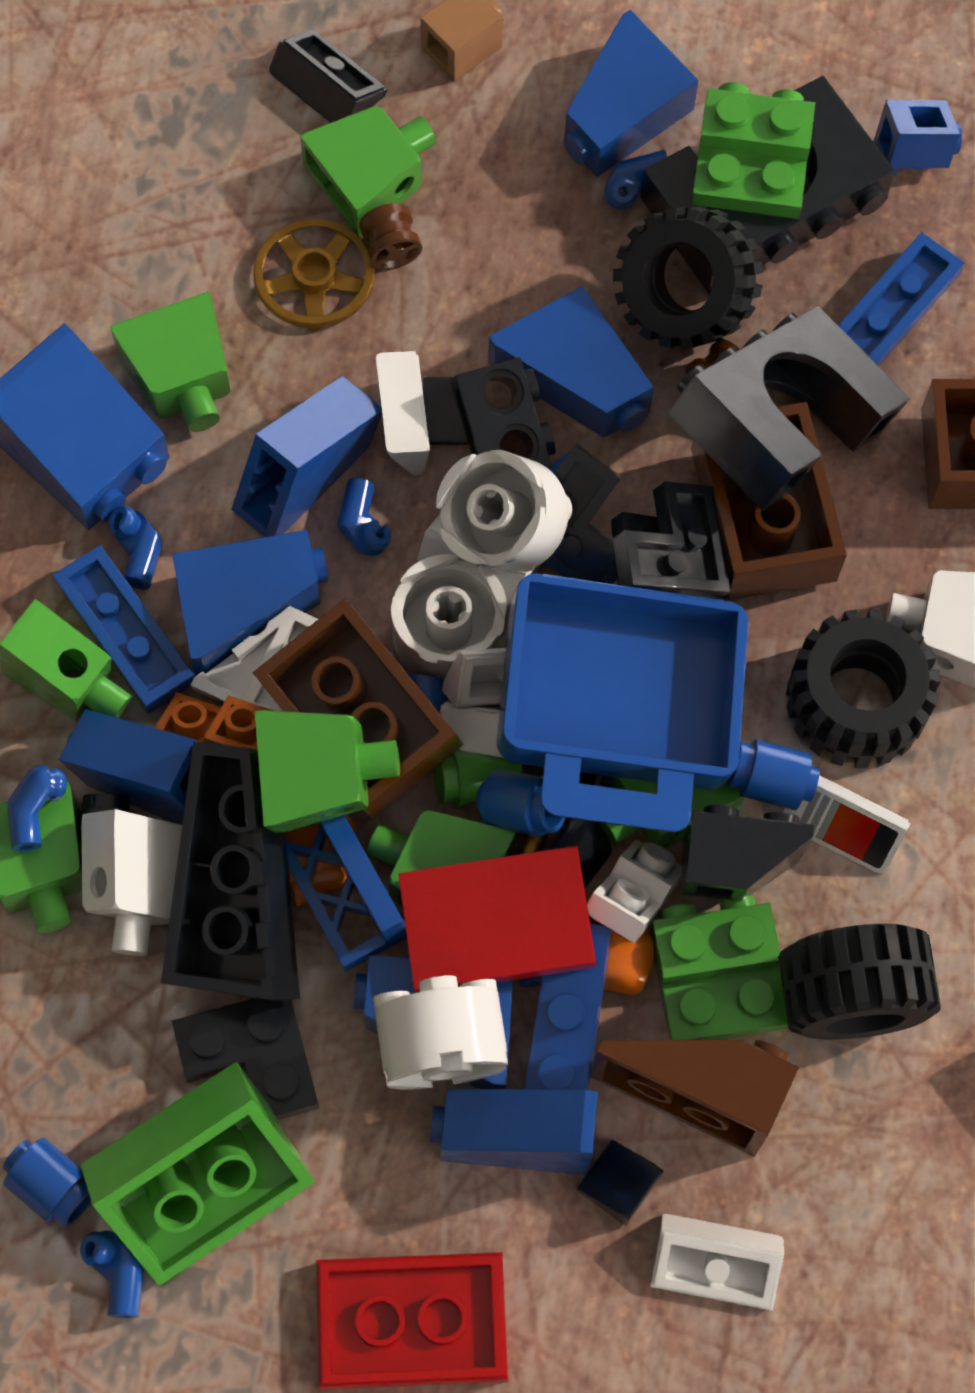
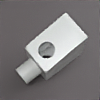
(945, 621)
(129, 874)

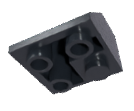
(738, 855)

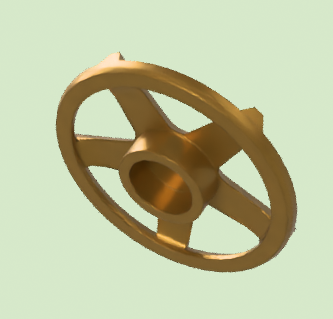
(314, 274)

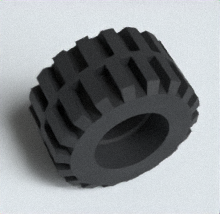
(645, 283)
(873, 647)
(859, 981)

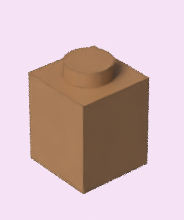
(461, 34)

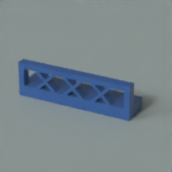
(361, 876)

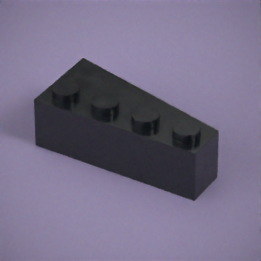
(230, 885)

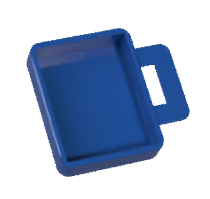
(622, 691)

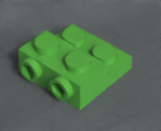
(753, 151)
(719, 970)

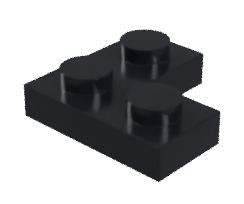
(584, 549)
(687, 551)
(258, 1037)

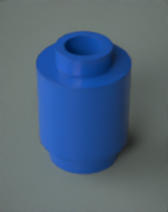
(775, 774)
(515, 803)
(47, 1182)

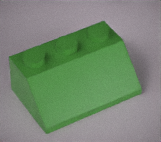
(195, 1174)

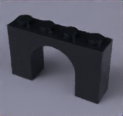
(843, 174)
(745, 431)

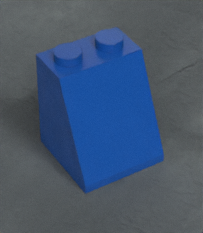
(77, 429)

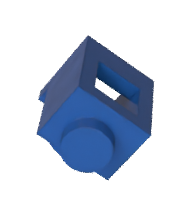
(918, 134)

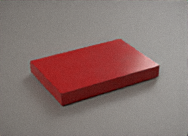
(498, 918)
(411, 1321)

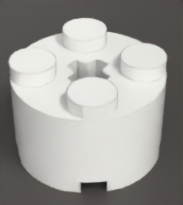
(507, 540)
(442, 589)
(441, 1033)

